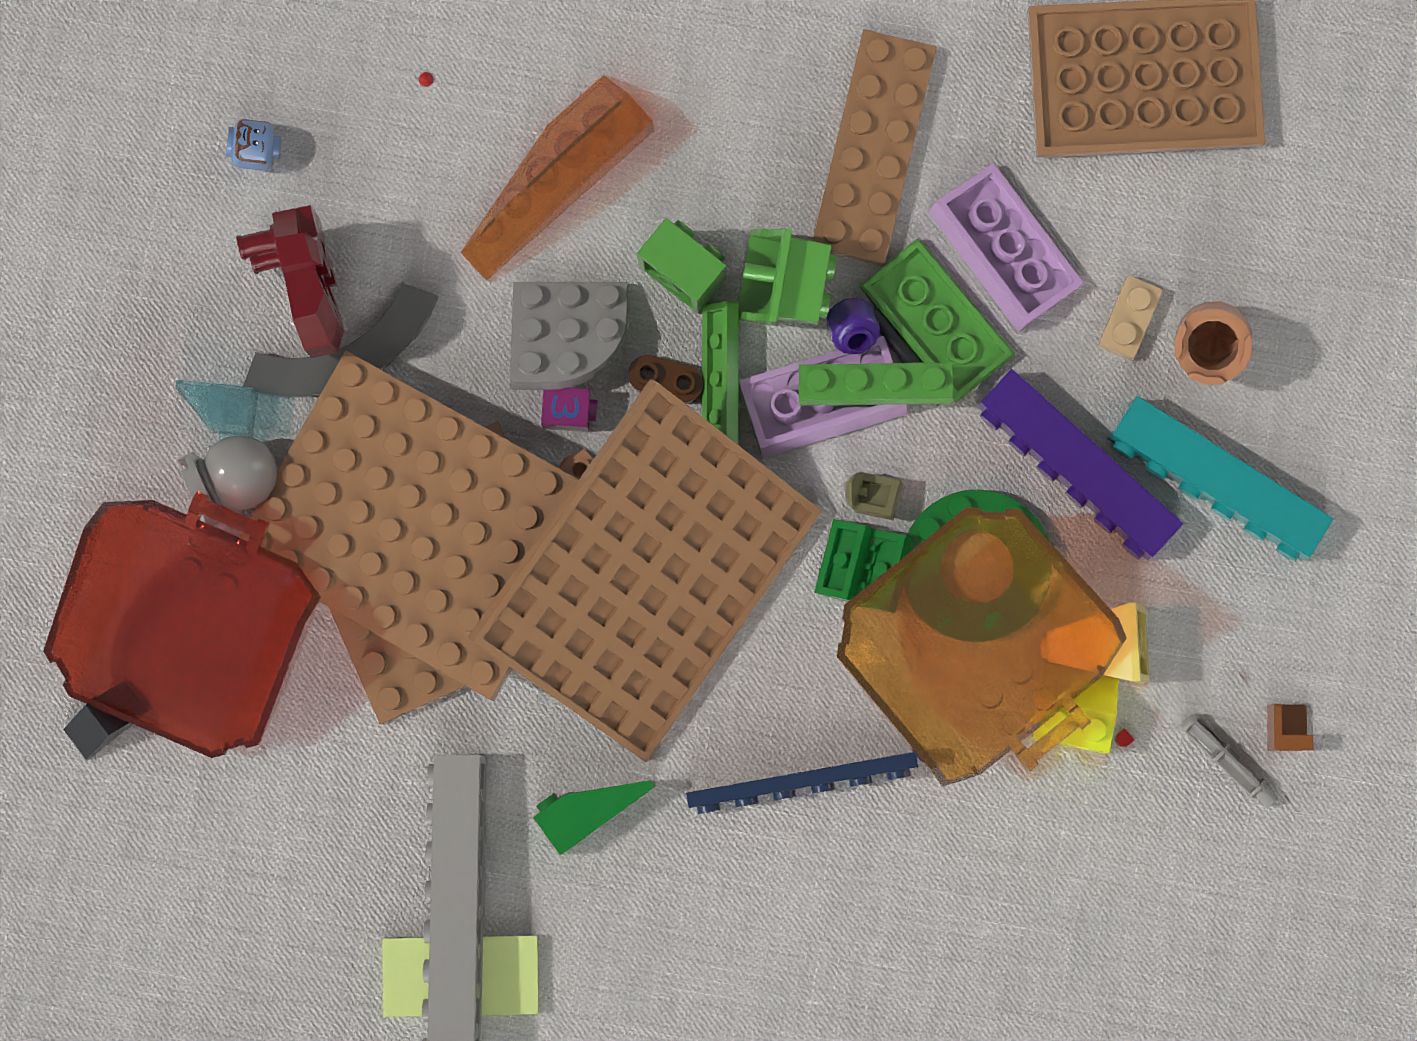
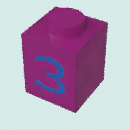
(568, 409)

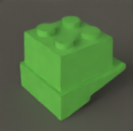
(785, 278)

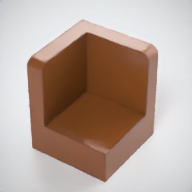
(1288, 728)

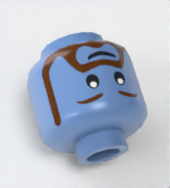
(253, 144)

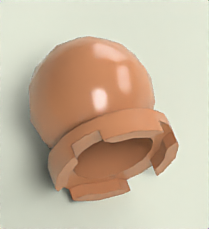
(1213, 342)

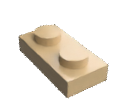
(1130, 318)

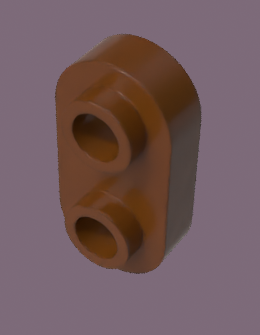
(667, 374)

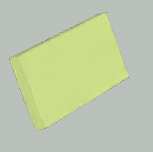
(508, 975)

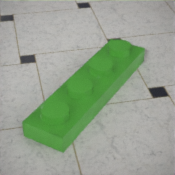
(720, 366)
(875, 384)

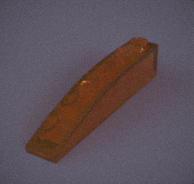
(558, 170)

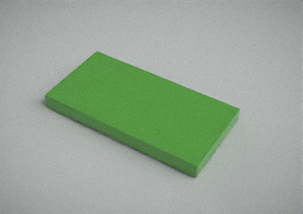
(937, 317)

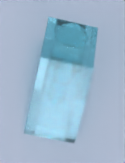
(222, 407)

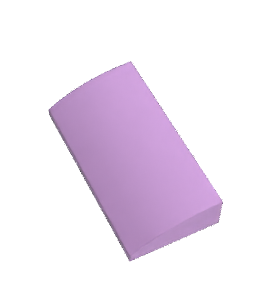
(1005, 247)
(784, 425)

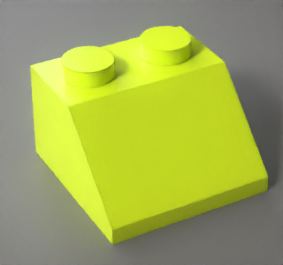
(1100, 706)

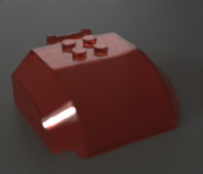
(181, 622)

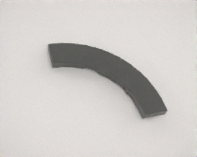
(377, 346)

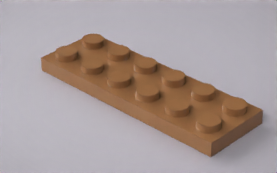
(874, 146)

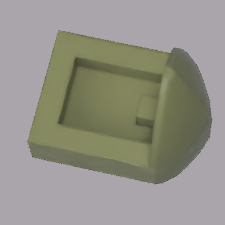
(873, 494)

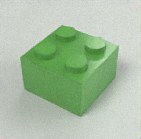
(682, 264)

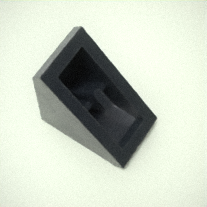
(94, 730)

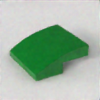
(856, 558)

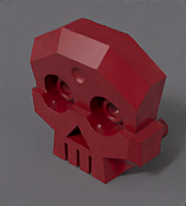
(300, 250)

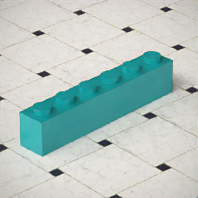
(1220, 479)

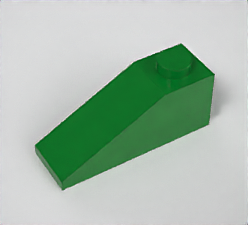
(579, 814)

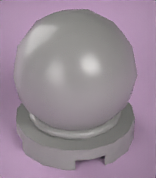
(234, 473)

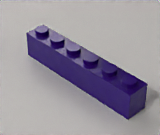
(1079, 465)

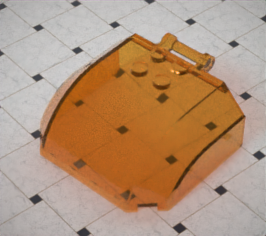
(979, 643)

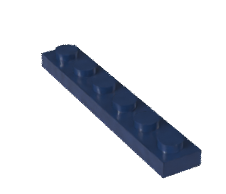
(786, 785)

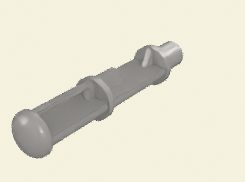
(1227, 760)

